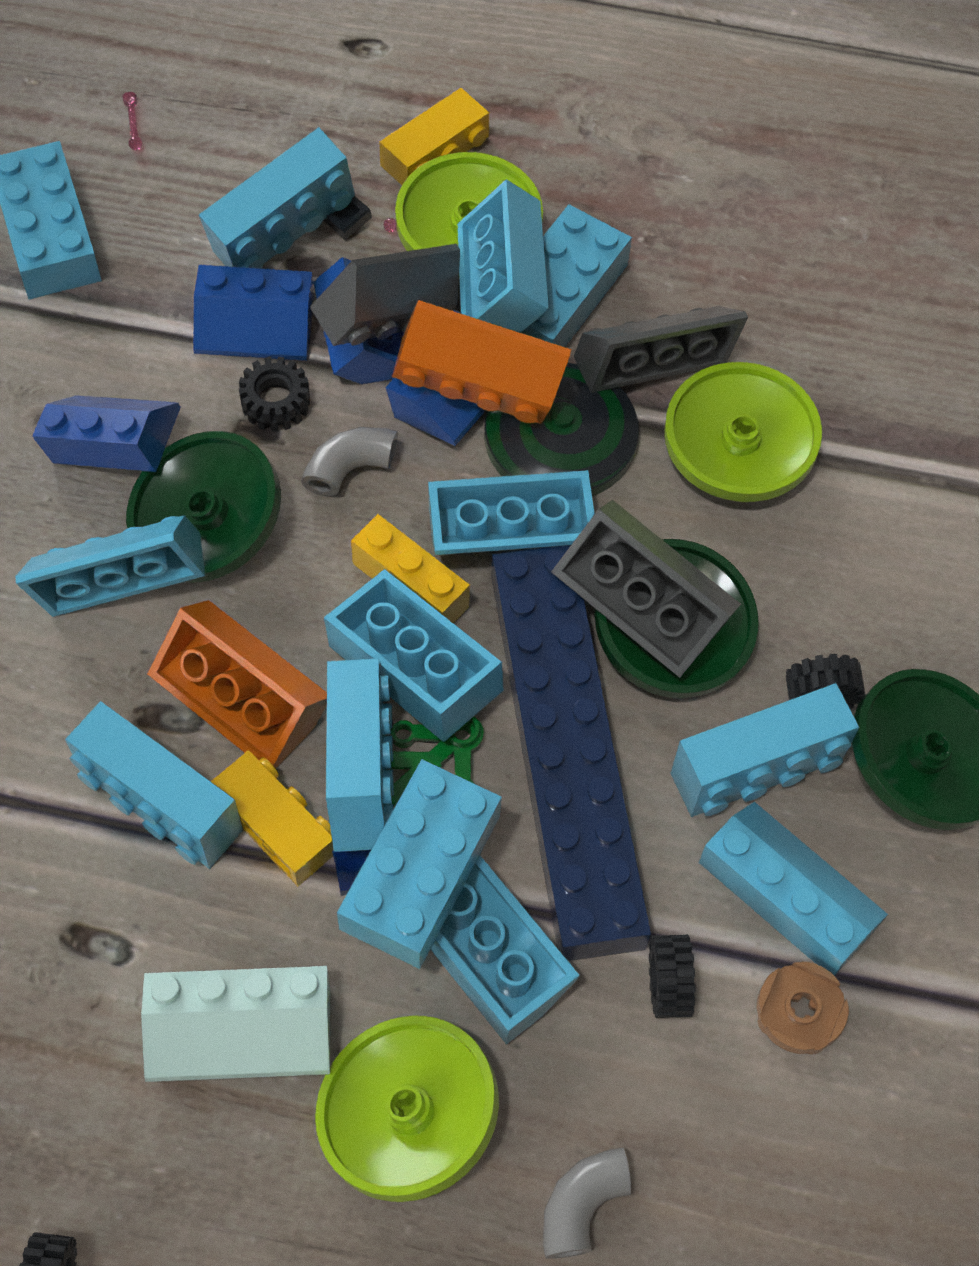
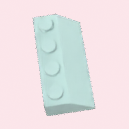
(236, 1023)

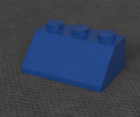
(253, 312)
(364, 362)
(432, 412)
(106, 431)

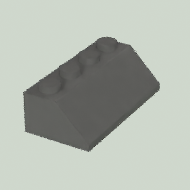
(380, 293)
(658, 347)
(645, 587)

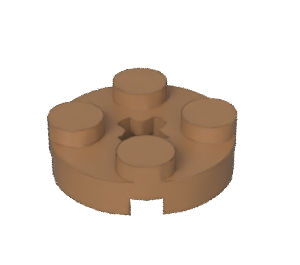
(825, 998)

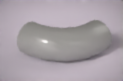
(346, 452)
(576, 1199)

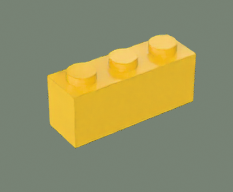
(443, 129)
(387, 548)
(277, 817)

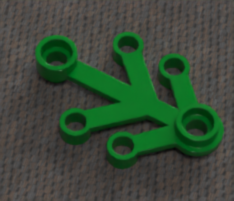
(436, 756)

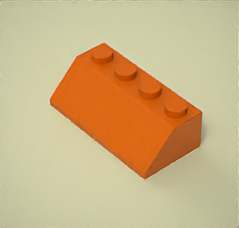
(480, 363)
(237, 683)

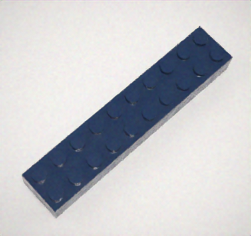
(569, 759)

